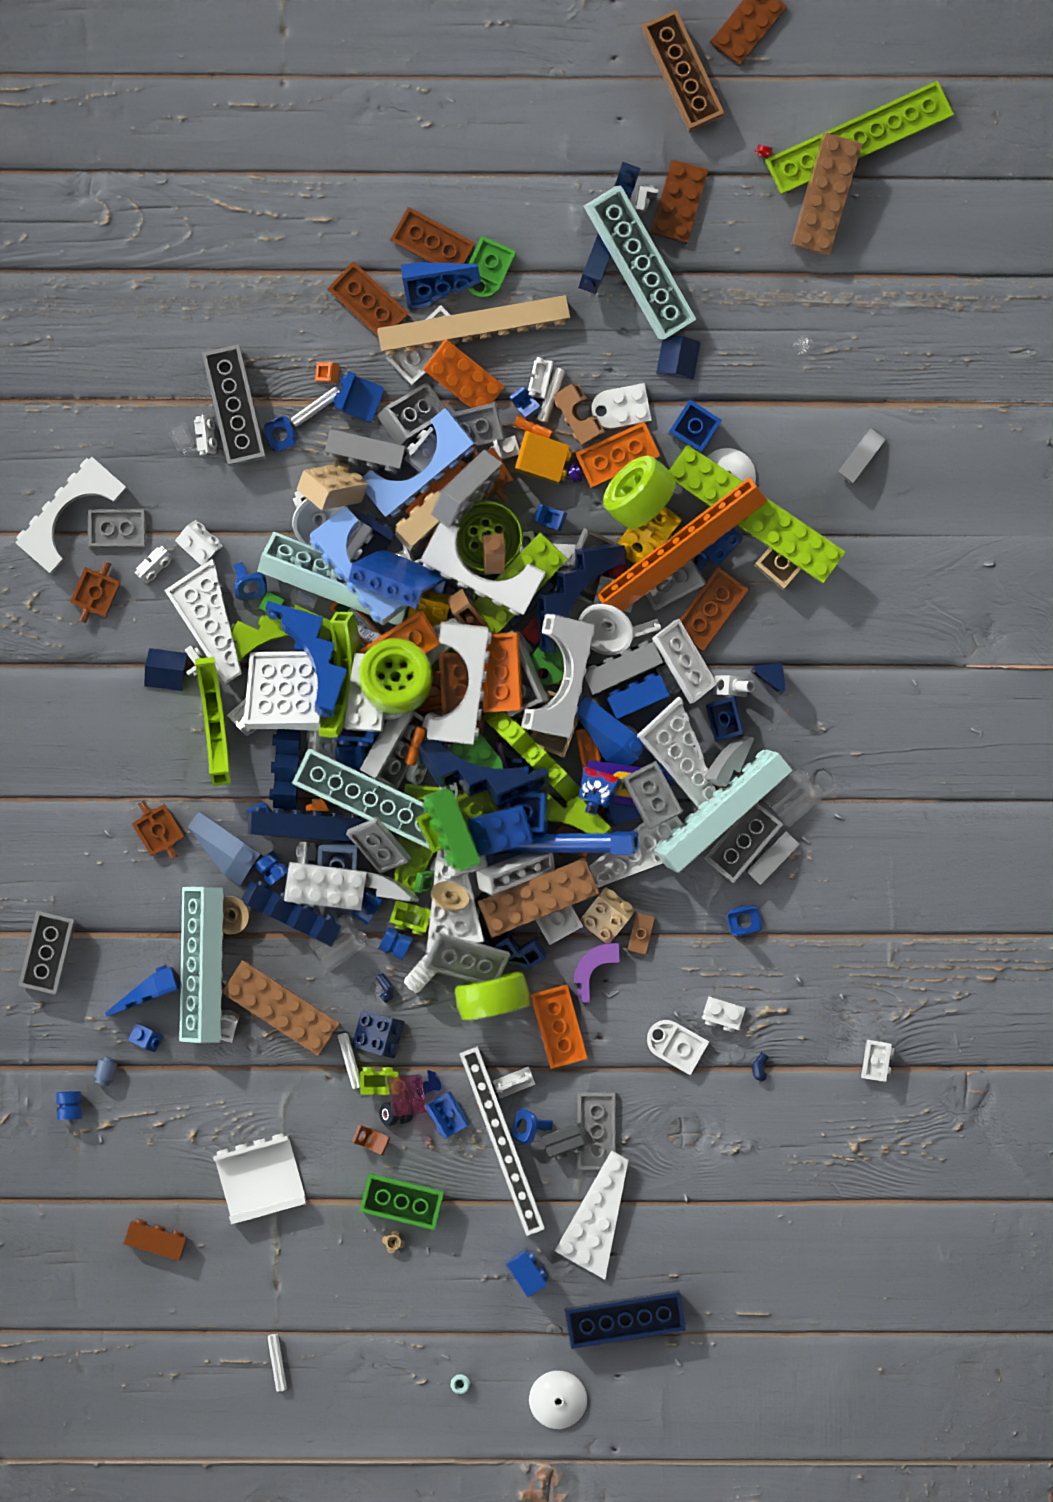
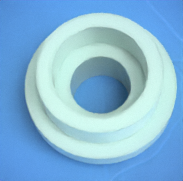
(460, 1390)

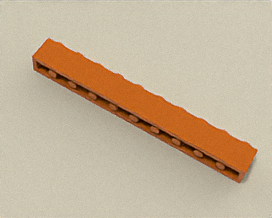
(683, 546)

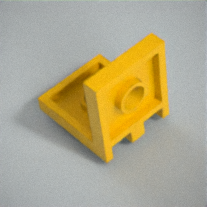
(649, 535)

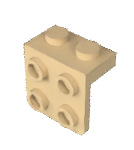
(607, 915)

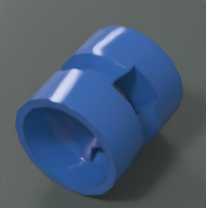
(271, 868)
(395, 943)
(68, 1105)

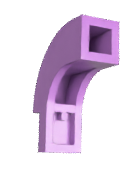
(599, 955)

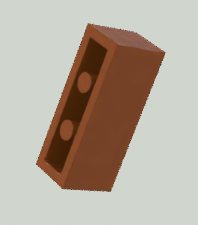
(155, 1239)

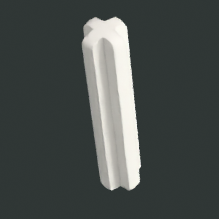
(553, 388)
(314, 407)
(349, 1060)
(277, 1362)

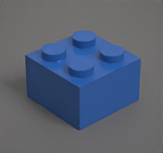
(695, 426)
(536, 810)
(527, 1273)

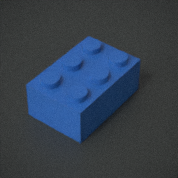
(637, 696)

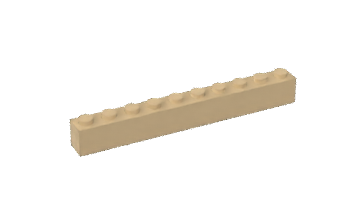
(473, 324)

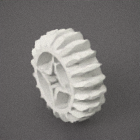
(419, 976)

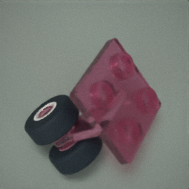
(406, 1099)

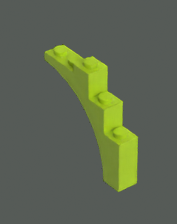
(250, 639)
(347, 642)
(214, 721)
(532, 753)
(575, 816)

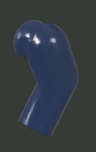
(387, 987)
(758, 1069)

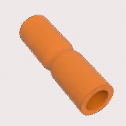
(530, 426)
(413, 751)

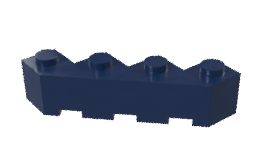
(285, 768)
(290, 913)
(525, 956)

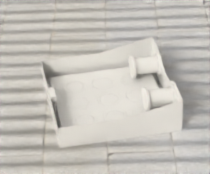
(281, 692)

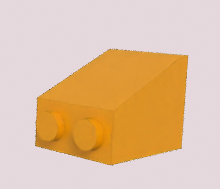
(543, 458)

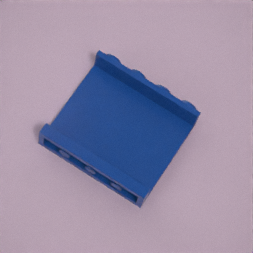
(396, 577)

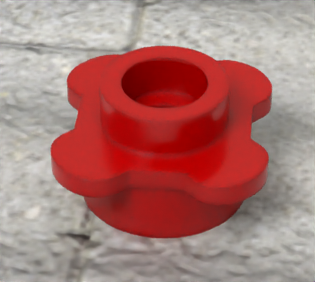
(764, 151)

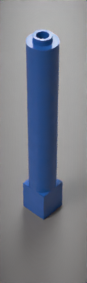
(615, 843)

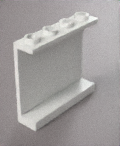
(260, 1178)

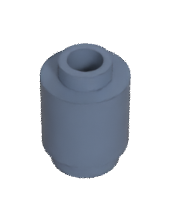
(105, 1071)

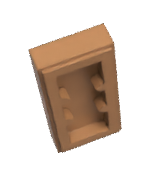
(640, 933)

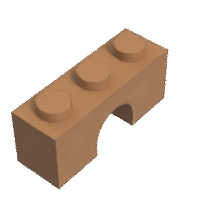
(569, 401)

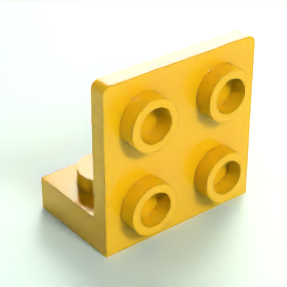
(433, 606)

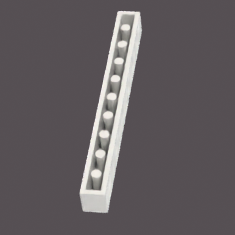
(502, 1140)

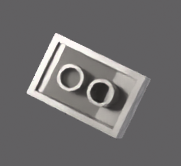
(411, 414)

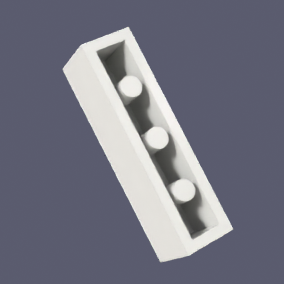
(514, 871)

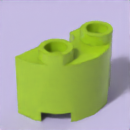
(410, 916)
(376, 1082)

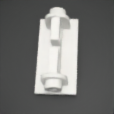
(542, 372)
(207, 443)
(160, 559)
(645, 632)
(306, 851)
(514, 1082)

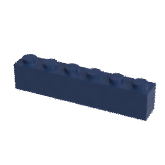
(300, 825)

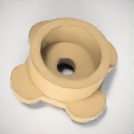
(388, 1241)

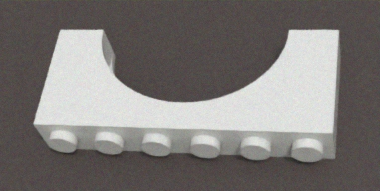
(89, 481)
(444, 556)
(574, 642)
(461, 722)

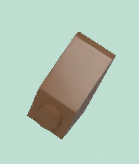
(493, 553)
(465, 609)

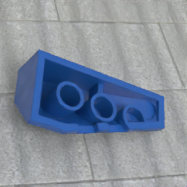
(430, 281)
(610, 736)
(155, 985)

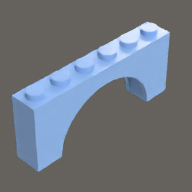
(452, 445)
(332, 541)

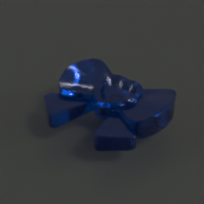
(432, 1084)

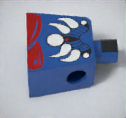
(598, 789)

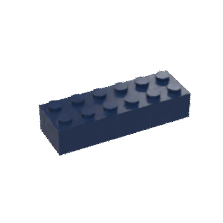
(625, 1319)

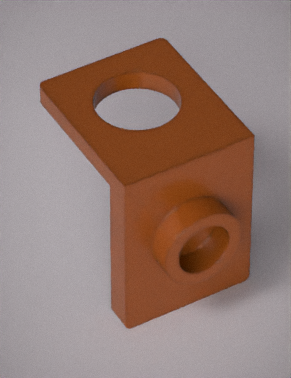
(371, 1139)

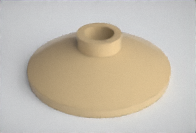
(450, 896)
(235, 924)

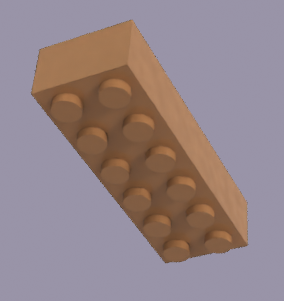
(682, 71)
(826, 194)
(538, 897)
(280, 1007)

